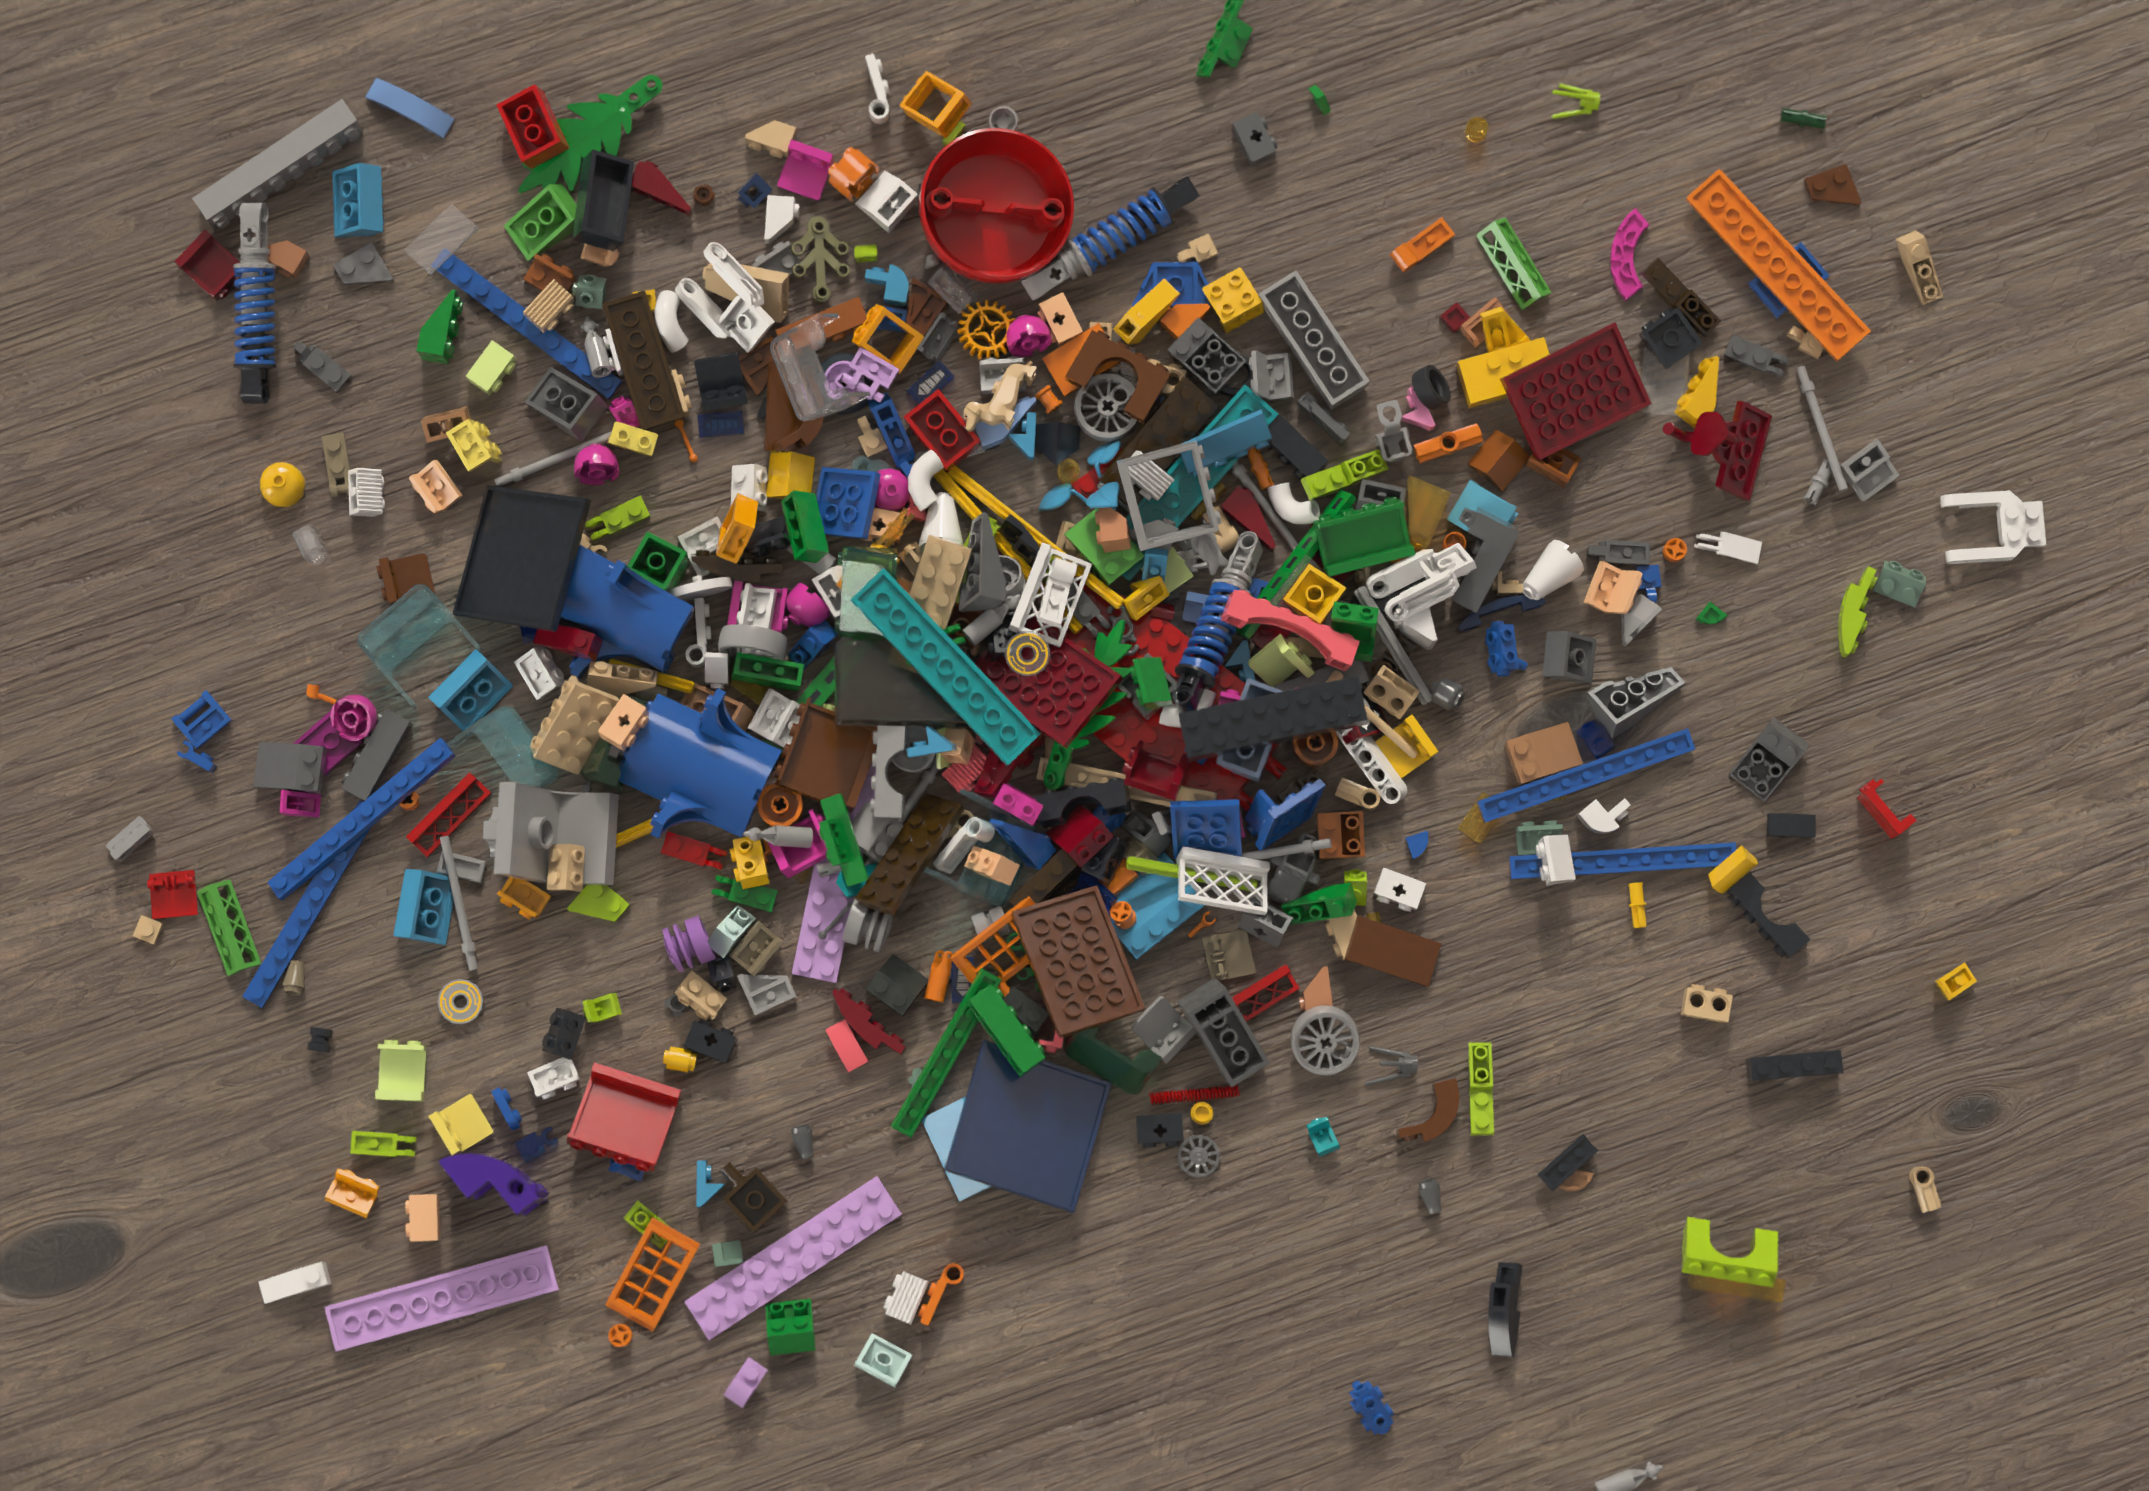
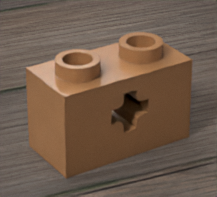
(438, 424)

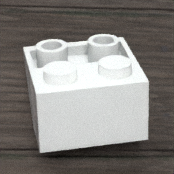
(887, 200)
(828, 590)
(1556, 859)

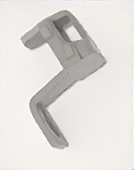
(1392, 434)

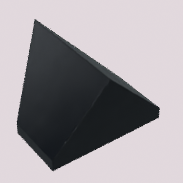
(1057, 440)

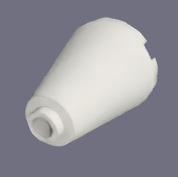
(941, 521)
(1552, 571)

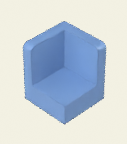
(1193, 606)

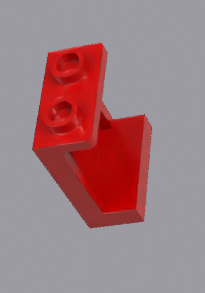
(1881, 812)

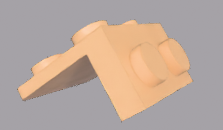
(1613, 589)

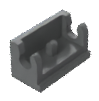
(938, 338)

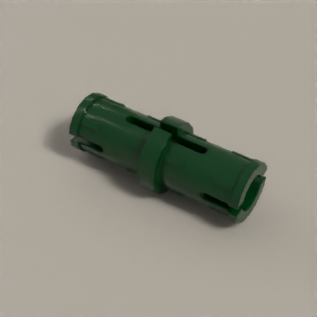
(1803, 118)

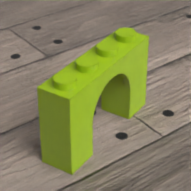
(1703, 1260)

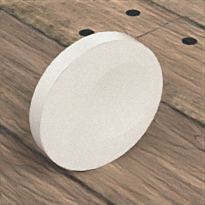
(701, 588)

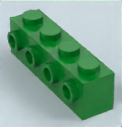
(1006, 1030)

